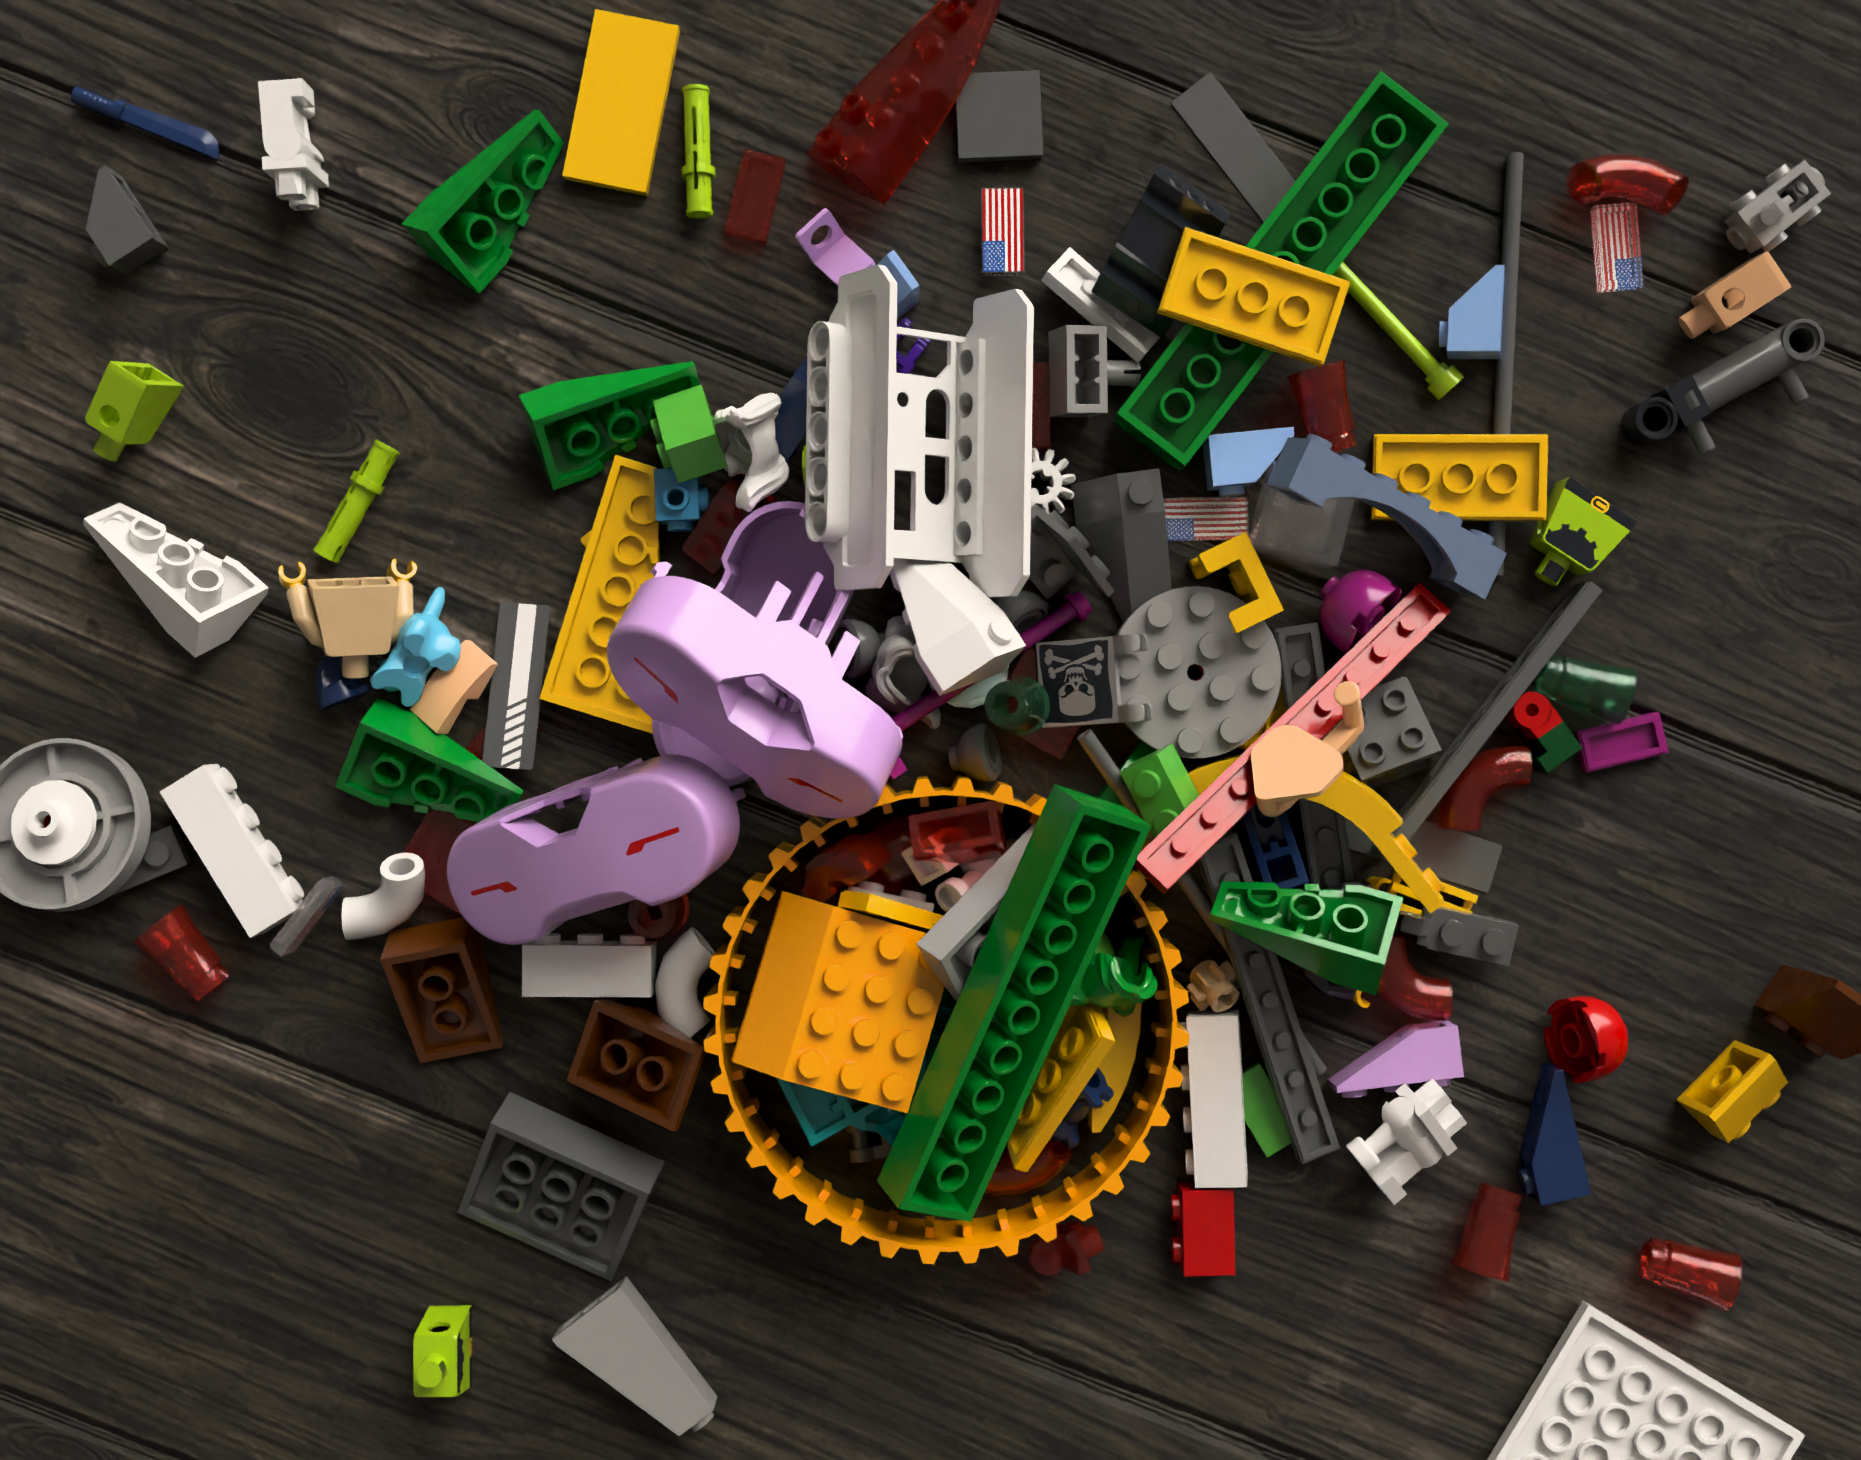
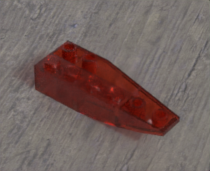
(904, 99)

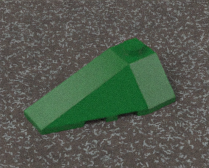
(480, 207)
(596, 417)
(409, 764)
(1323, 930)

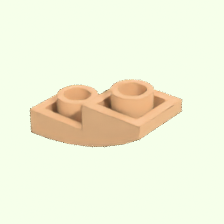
(449, 690)

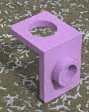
(837, 252)

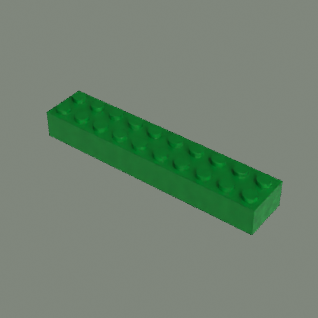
(1311, 227)
(1012, 1004)

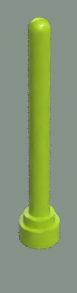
(1439, 376)

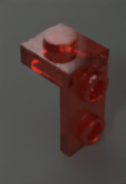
(717, 525)

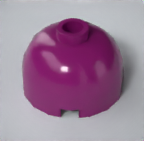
(1355, 606)

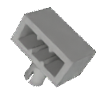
(1082, 373)

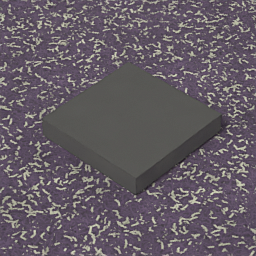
(1000, 117)

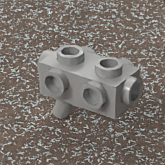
(1763, 217)

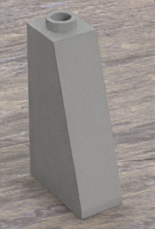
(638, 1357)

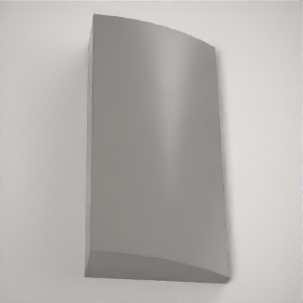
(959, 935)

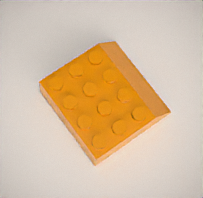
(840, 1004)

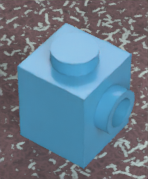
(679, 503)

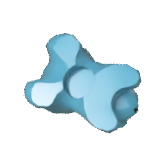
(420, 646)

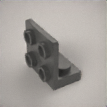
(1060, 554)
(1394, 737)

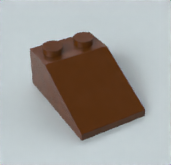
(443, 989)
(1816, 1010)
(637, 1062)

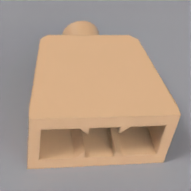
(1743, 289)

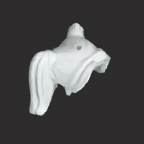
(754, 449)

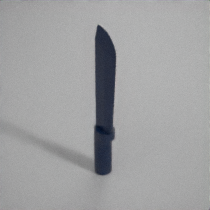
(154, 123)

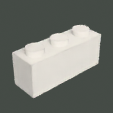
(589, 967)

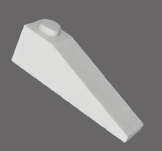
(185, 588)
(954, 624)

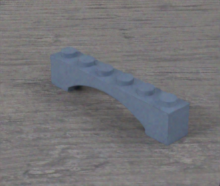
(1458, 557)

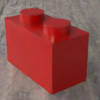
(1204, 1230)

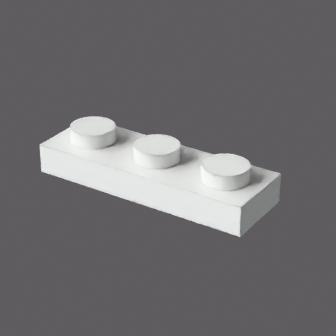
(1073, 281)

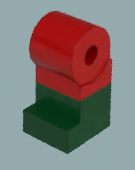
(1543, 730)

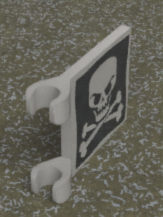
(1085, 680)

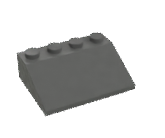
(559, 1186)

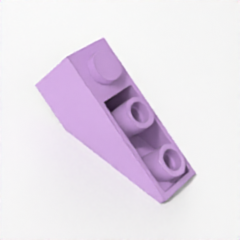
(1406, 1057)

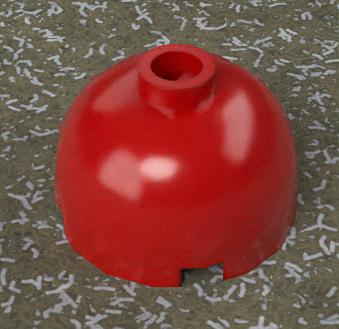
(1586, 1038)

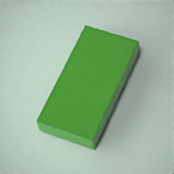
(1263, 1111)

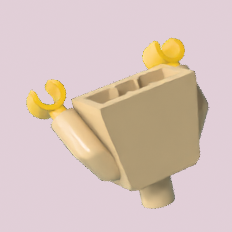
(351, 614)

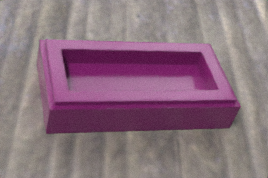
(1622, 743)

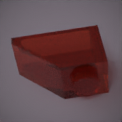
(959, 834)

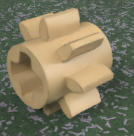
(1213, 986)

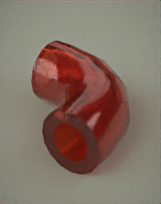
(1629, 179)
(1481, 778)
(1410, 990)
(1015, 1182)

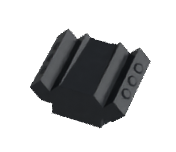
(1145, 251)

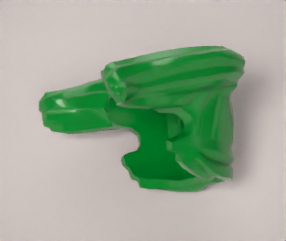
(1116, 979)

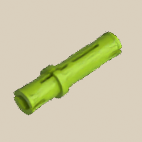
(697, 168)
(353, 507)

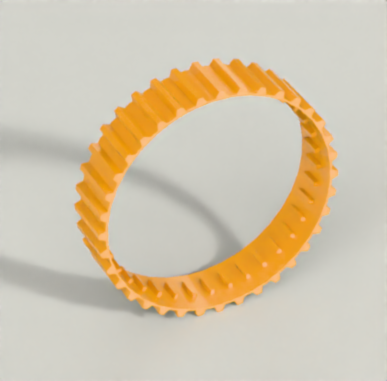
(927, 1234)

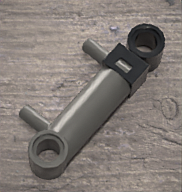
(1724, 381)

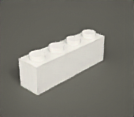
(234, 848)
(1215, 1099)

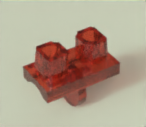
(1068, 1250)

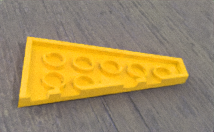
(614, 565)

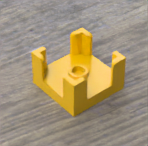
(1246, 578)

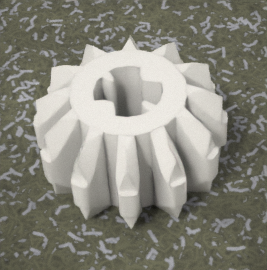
(1050, 473)

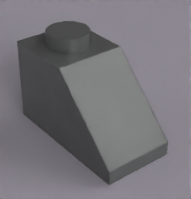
(120, 226)

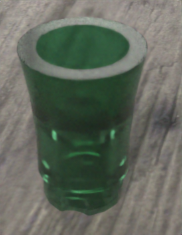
(1589, 686)
(1032, 705)

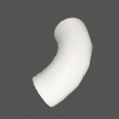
(389, 905)
(678, 982)

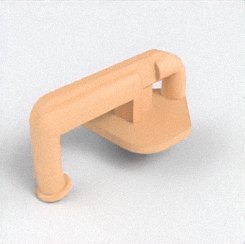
(1297, 765)

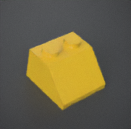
(1734, 1090)

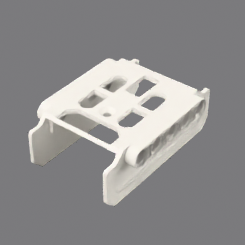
(863, 436)

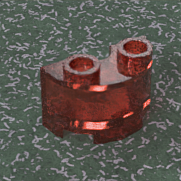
(842, 863)

